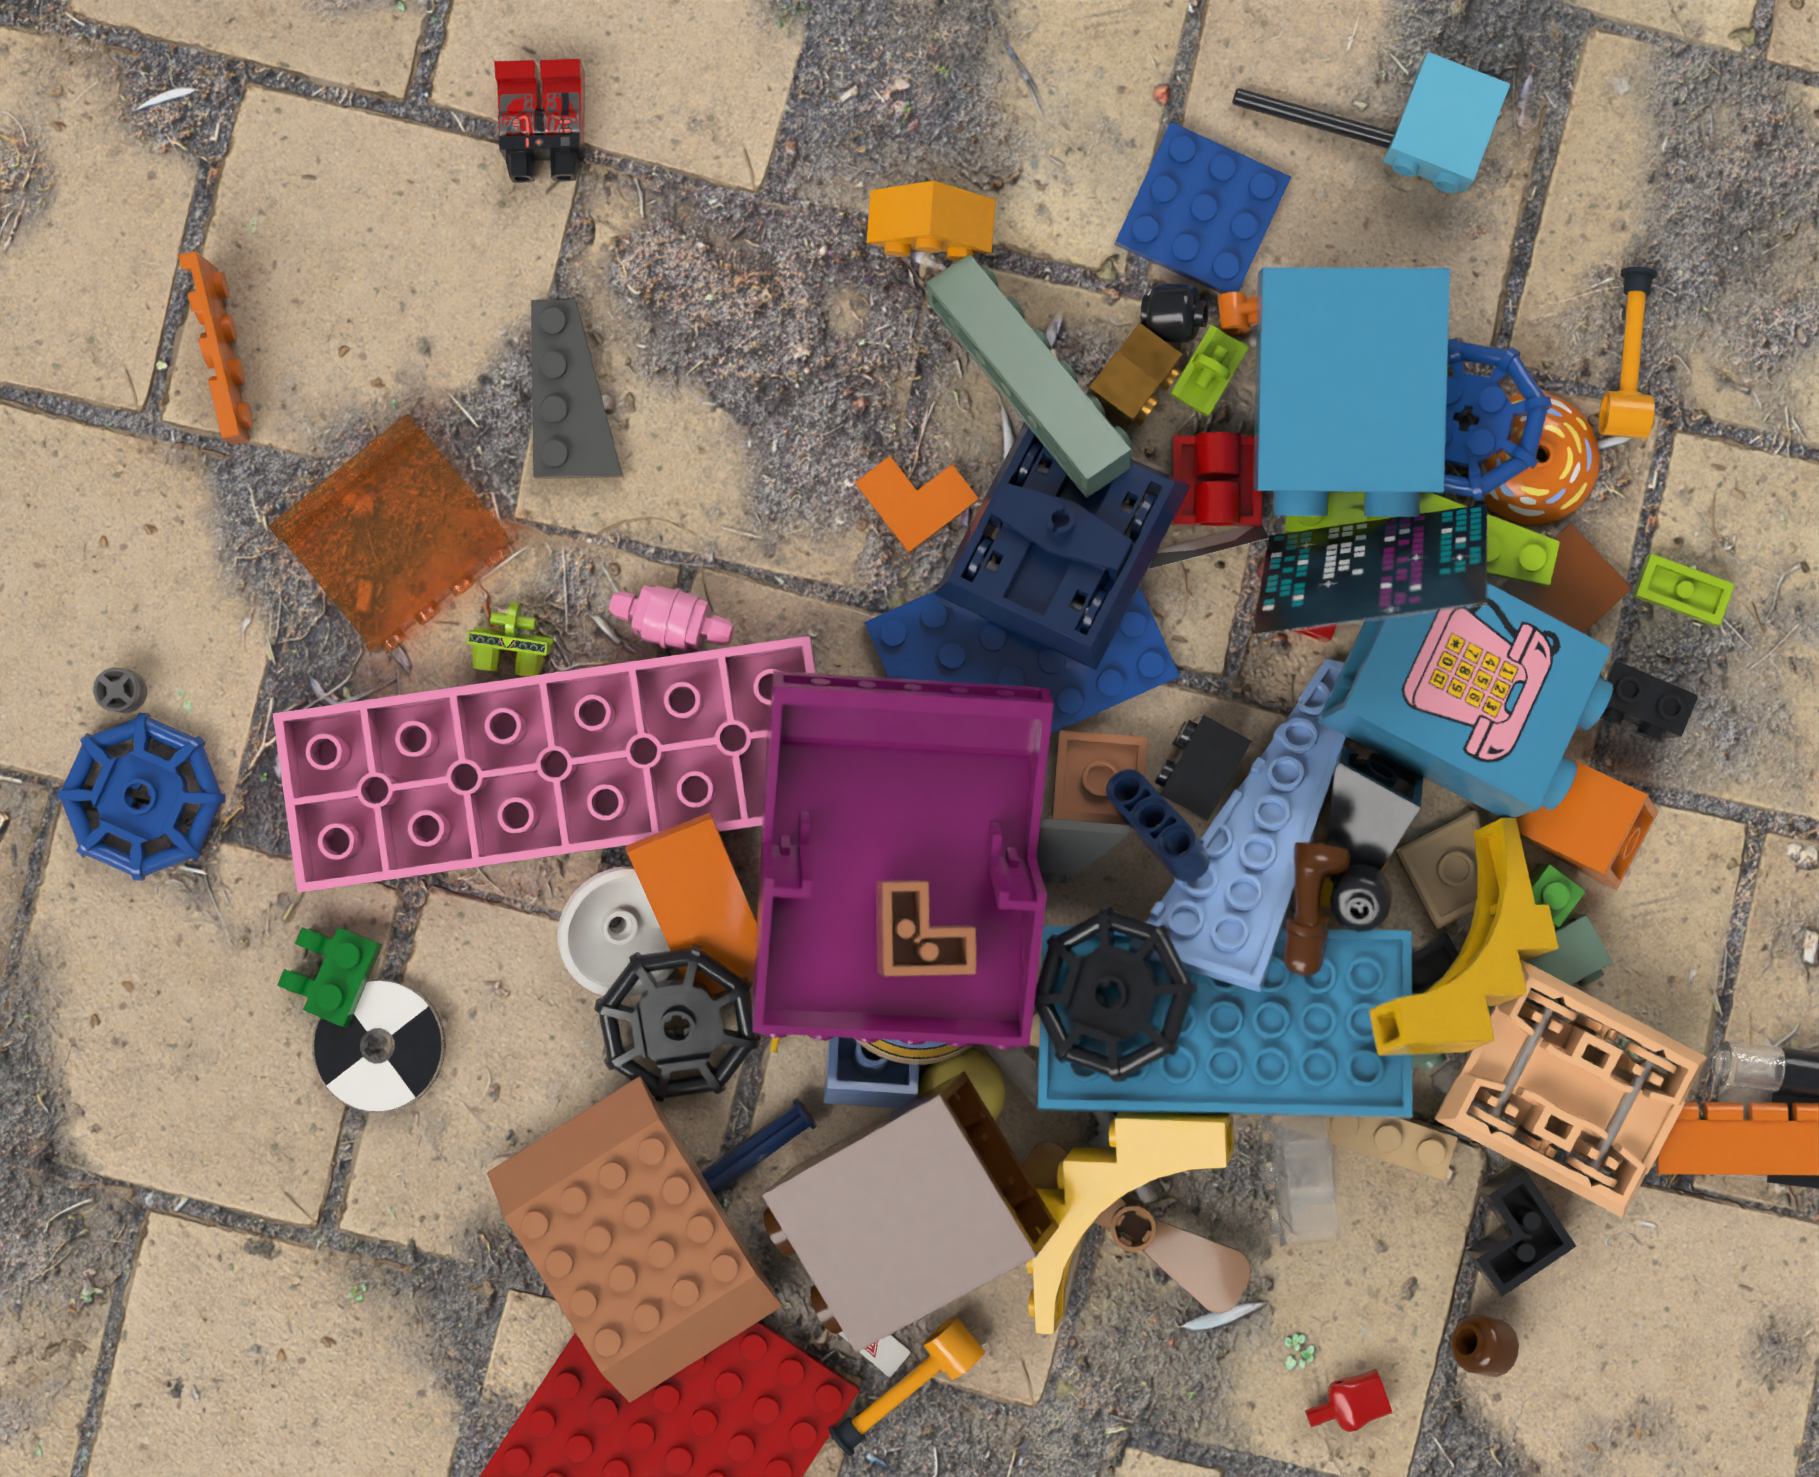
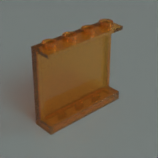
(393, 535)

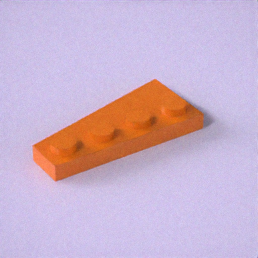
(216, 347)

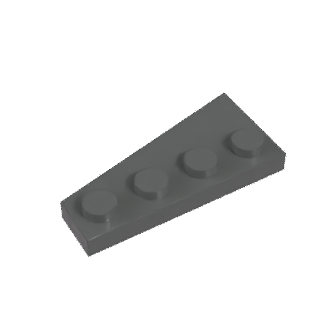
(567, 402)

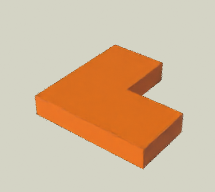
(915, 513)

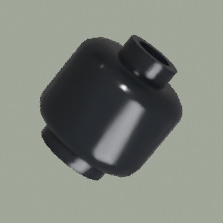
(1174, 312)
(1361, 898)

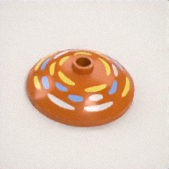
(1560, 482)

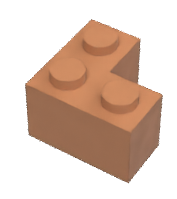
(907, 941)

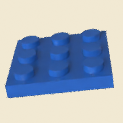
(1202, 210)

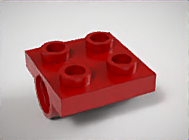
(1220, 480)

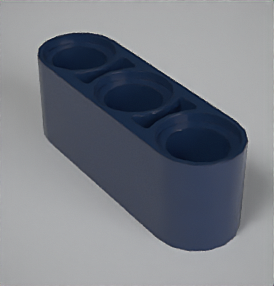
(1143, 810)

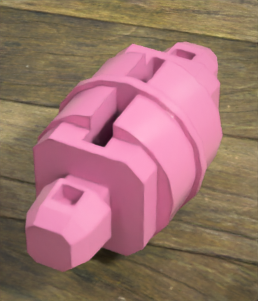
(671, 618)

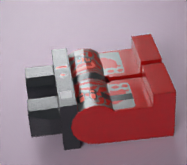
(538, 133)

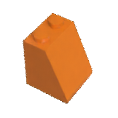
(1593, 827)

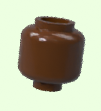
(1484, 1345)

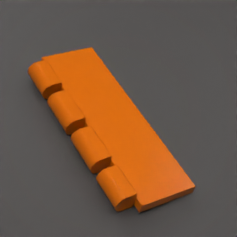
(1735, 1146)

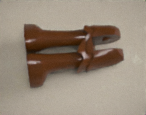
(1307, 927)

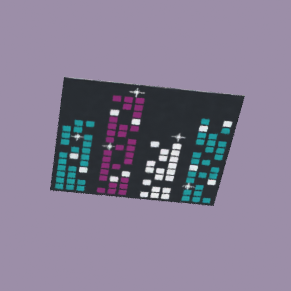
(1374, 570)

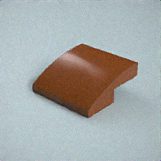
(1581, 585)

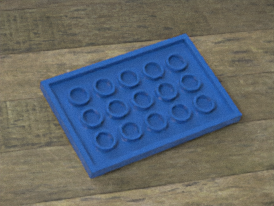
(951, 644)

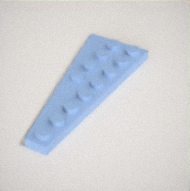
(1236, 910)

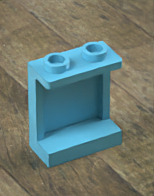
(1446, 124)

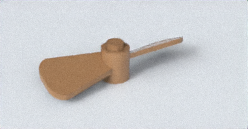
(1201, 1266)

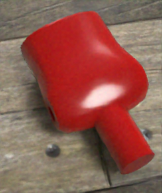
(1352, 1402)

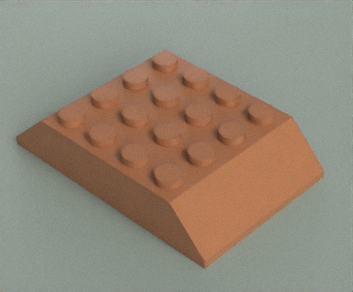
(631, 1241)

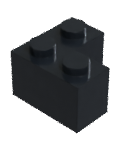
(1202, 767)
(1528, 1236)

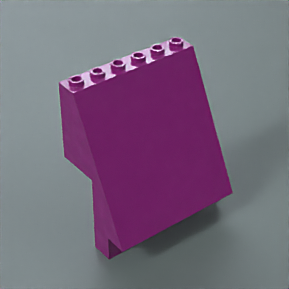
(899, 787)

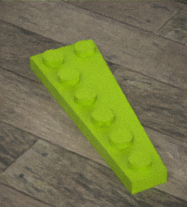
(1511, 549)

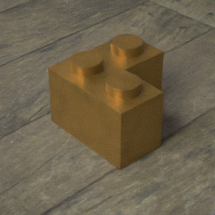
(1134, 375)

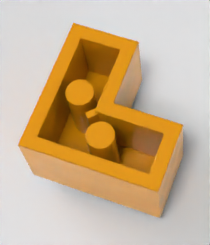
(930, 220)

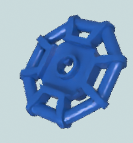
(1495, 418)
(164, 785)

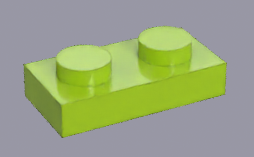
(1683, 590)

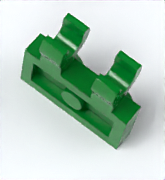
(341, 977)

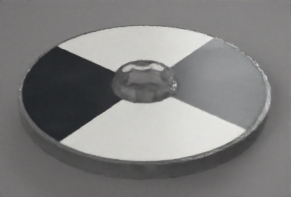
(412, 1057)

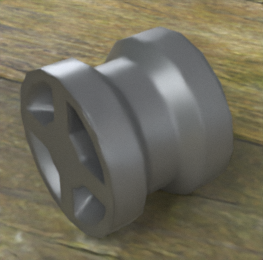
(111, 686)

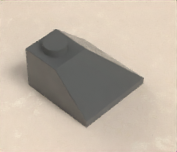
(1073, 846)

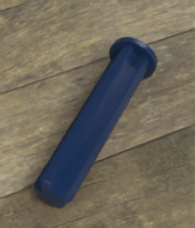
(758, 1146)

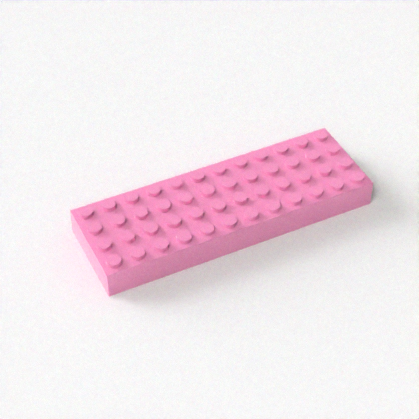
(528, 764)

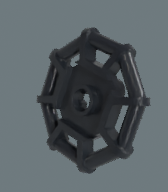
(1137, 987)
(691, 1002)

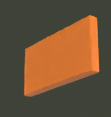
(697, 895)

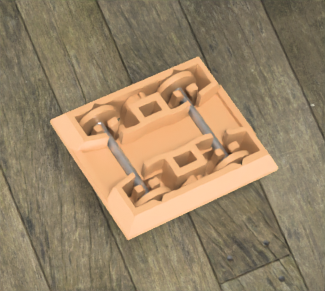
(1572, 1090)

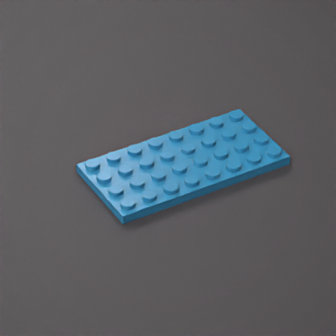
(1246, 1052)

